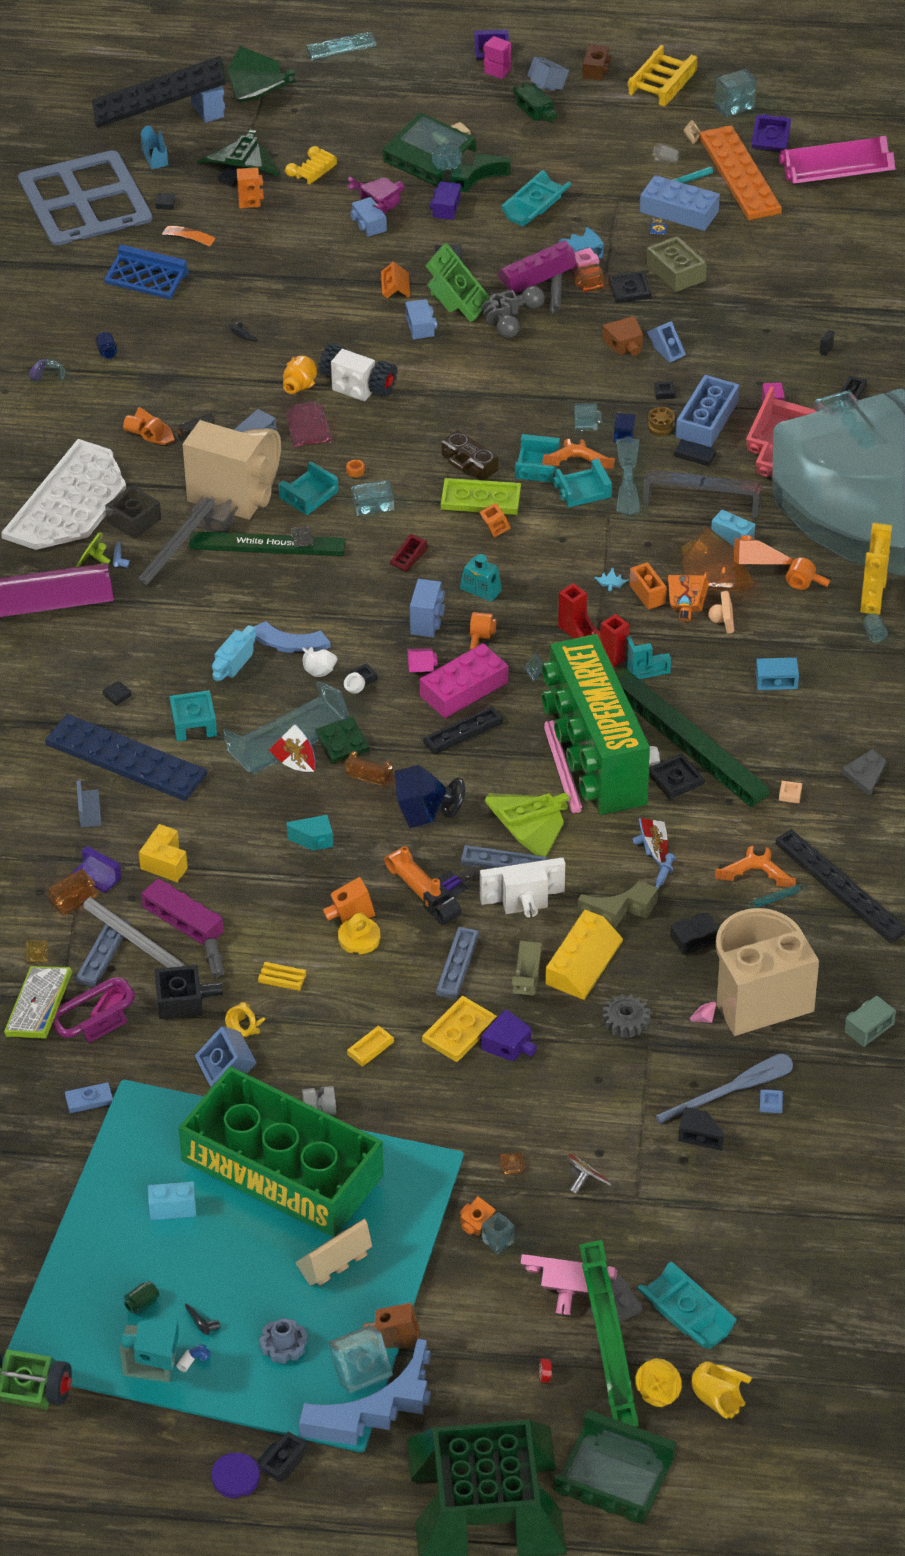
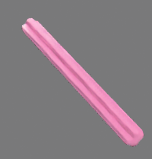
(563, 768)

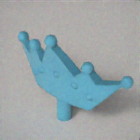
(611, 580)

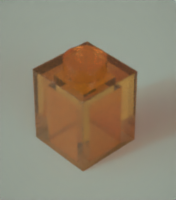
(590, 278)

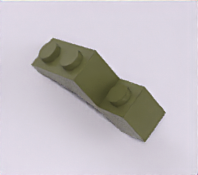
(637, 900)

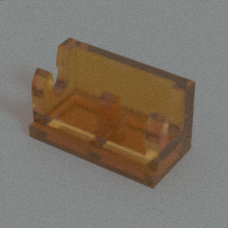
(368, 770)
(72, 892)

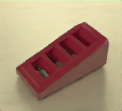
(411, 541)

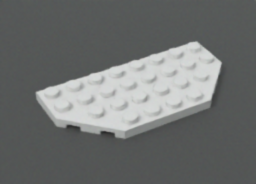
(69, 499)

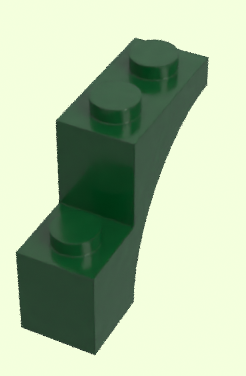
(483, 167)

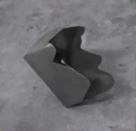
(217, 518)

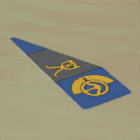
(658, 225)

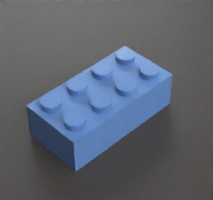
(679, 202)
(707, 411)

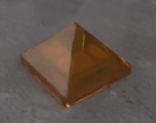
(512, 1163)

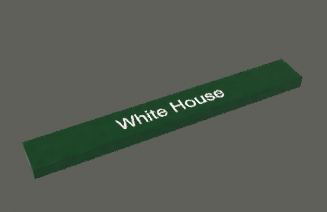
(264, 543)

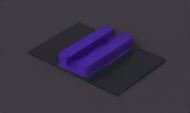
(452, 884)

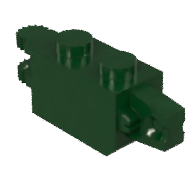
(534, 102)

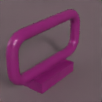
(102, 1022)

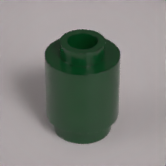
(141, 1297)

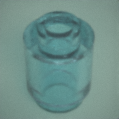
(875, 628)

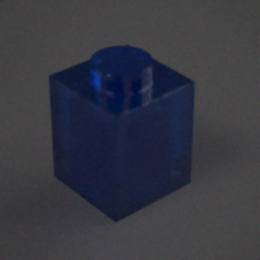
(624, 426)

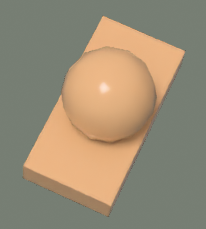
(723, 612)

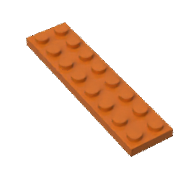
(740, 172)

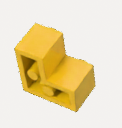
(162, 856)

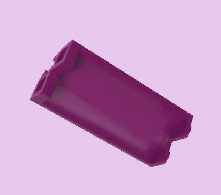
(55, 589)

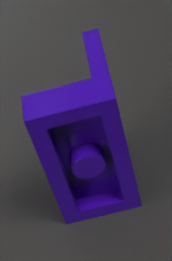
(100, 868)

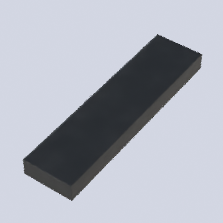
(462, 730)

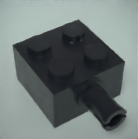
(181, 991)

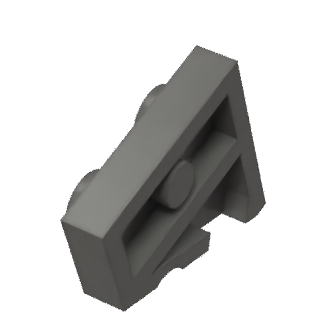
(865, 771)
(625, 1301)

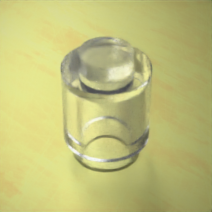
(665, 153)

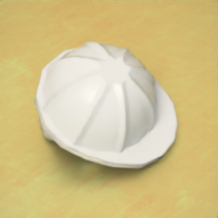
(318, 663)

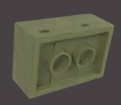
(676, 264)

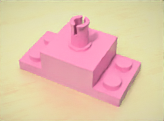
(562, 1277)

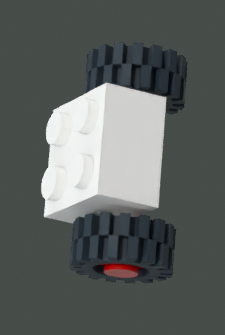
(356, 374)

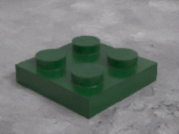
(341, 739)

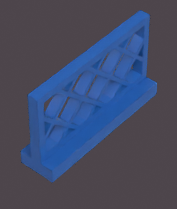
(151, 261)

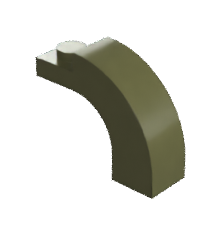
(528, 968)

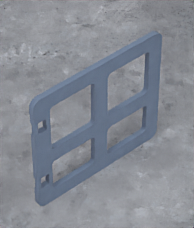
(81, 198)

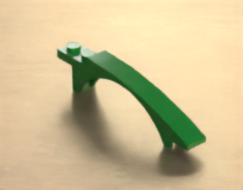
(609, 1332)

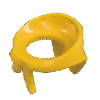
(237, 1014)

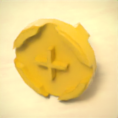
(359, 934)
(658, 1382)

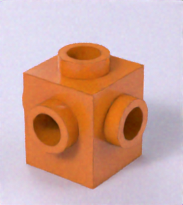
(475, 1215)

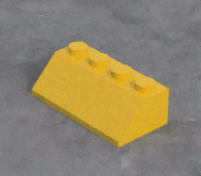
(583, 955)

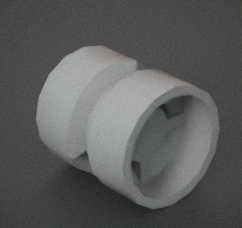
(322, 1100)

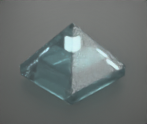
(534, 666)

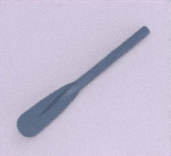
(759, 1074)

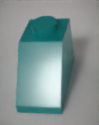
(311, 833)

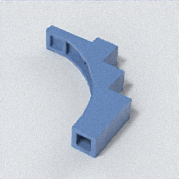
(347, 1421)

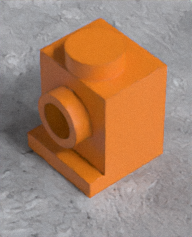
(495, 520)

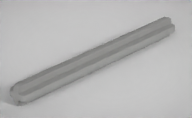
(131, 934)

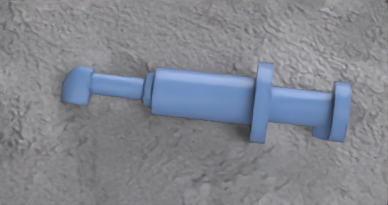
(665, 868)

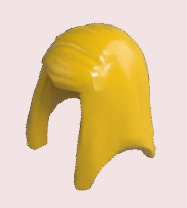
(719, 1388)

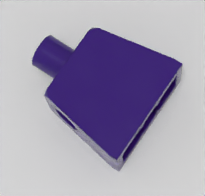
(508, 1037)

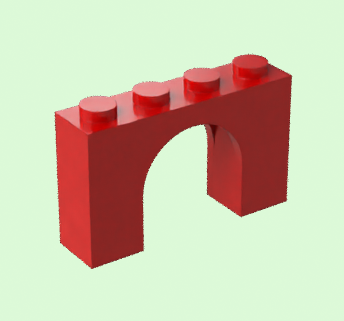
(576, 622)

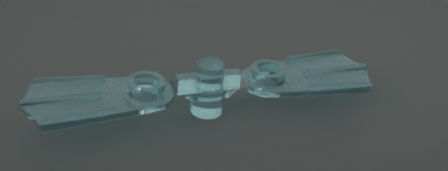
(628, 496)

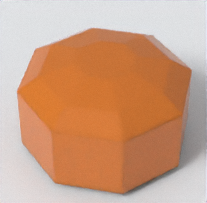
(355, 468)

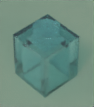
(586, 416)
(498, 1233)

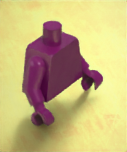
(381, 191)

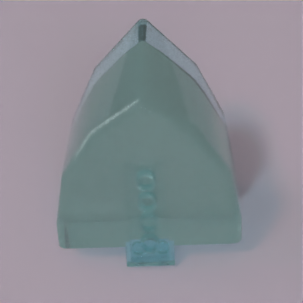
(845, 472)

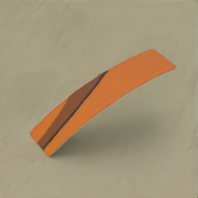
(189, 233)

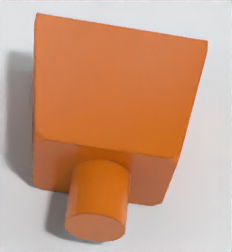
(350, 900)

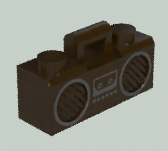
(469, 455)

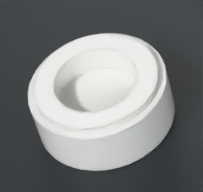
(354, 683)

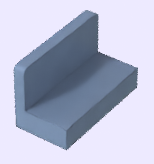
(88, 807)

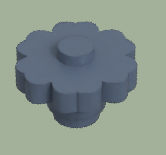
(283, 1340)

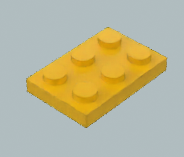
(459, 1029)

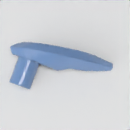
(117, 560)

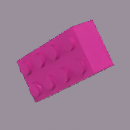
(463, 680)

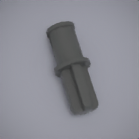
(214, 957)

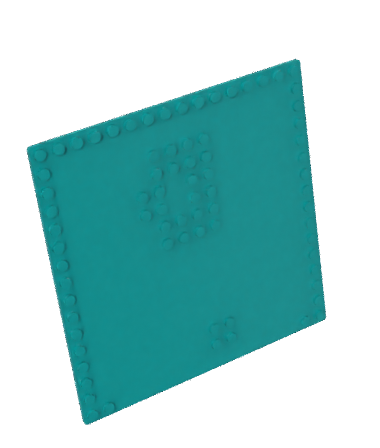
(226, 1265)

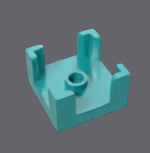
(192, 711)

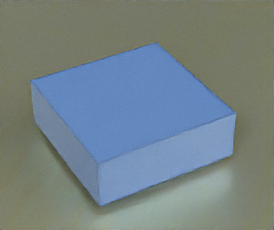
(771, 1101)

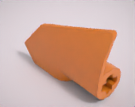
(148, 427)

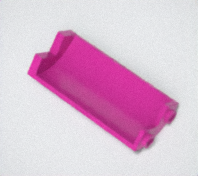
(837, 160)

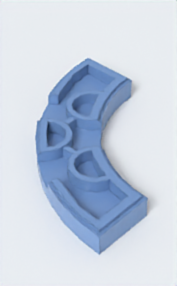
(288, 642)

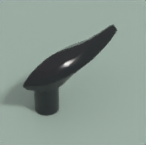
(240, 332)
(204, 1326)

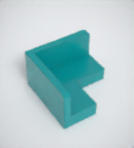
(642, 663)

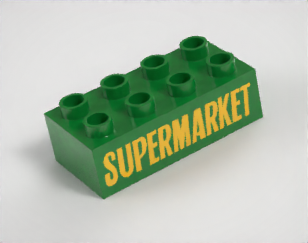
(596, 724)
(281, 1151)

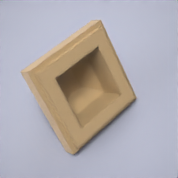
(691, 132)

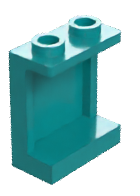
(531, 457)
(584, 485)
(310, 489)

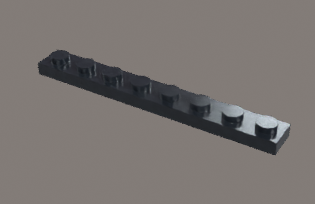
(841, 886)

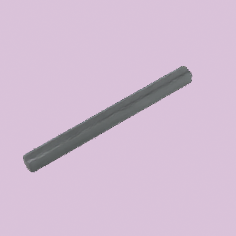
(176, 541)

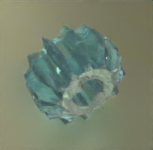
(446, 156)

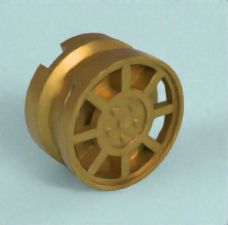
(660, 422)

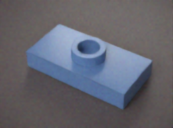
(88, 1097)

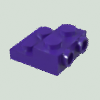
(771, 132)

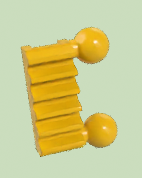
(313, 169)

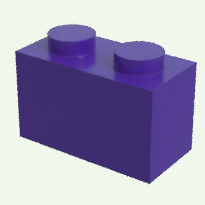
(446, 200)

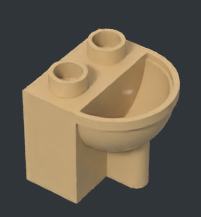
(231, 466)
(764, 970)

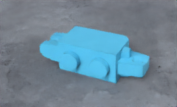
(234, 653)

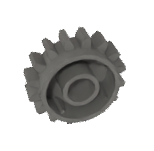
(626, 1016)

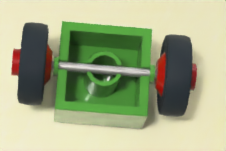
(33, 1380)

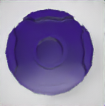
(235, 1475)

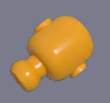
(299, 374)

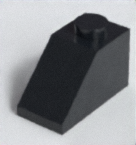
(700, 1129)

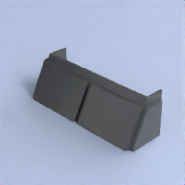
(704, 483)

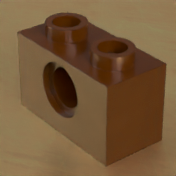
(596, 62)

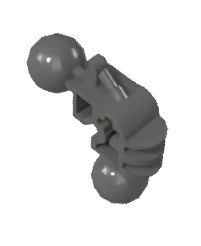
(503, 305)

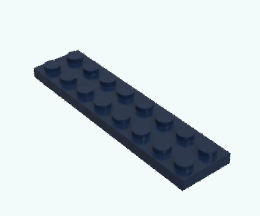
(126, 757)

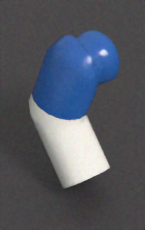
(191, 1354)

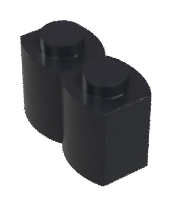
(694, 933)

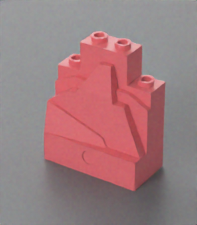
(761, 434)

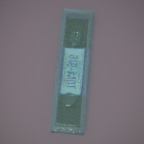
(341, 45)

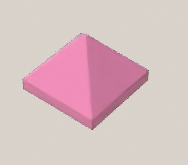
(704, 1013)

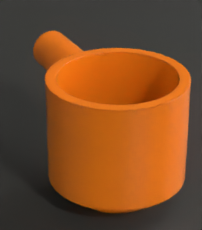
(802, 573)
(481, 627)

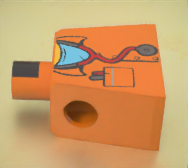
(687, 594)

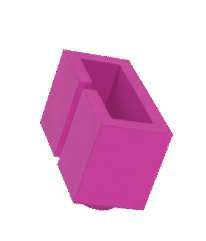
(497, 57)
(421, 659)

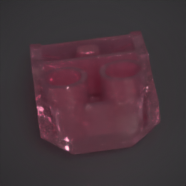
(307, 424)

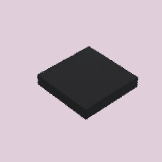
(629, 286)
(676, 776)

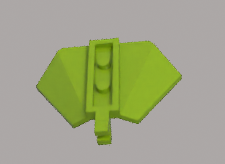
(530, 819)

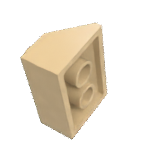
(336, 1254)

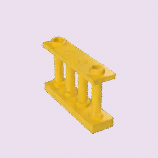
(671, 85)
(876, 568)

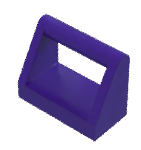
(483, 36)

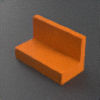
(394, 279)

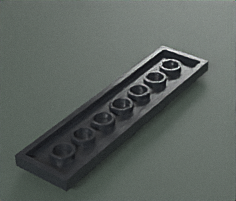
(159, 91)

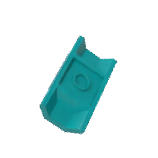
(533, 199)
(689, 1307)

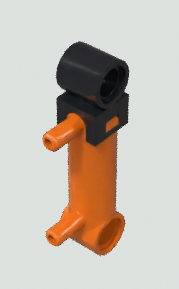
(431, 892)

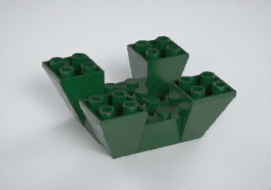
(486, 1478)

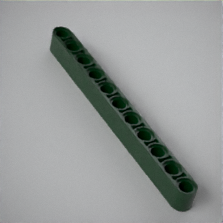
(692, 740)

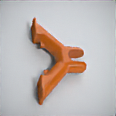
(574, 450)
(753, 861)

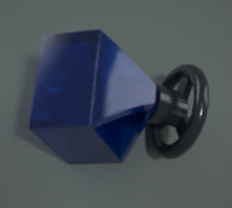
(422, 793)

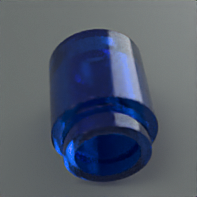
(106, 345)

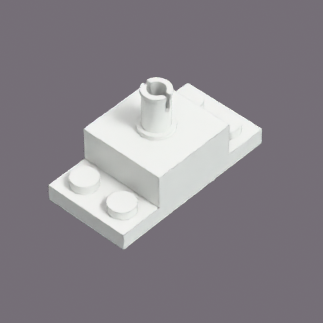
(523, 885)

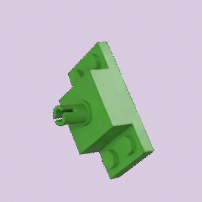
(455, 284)

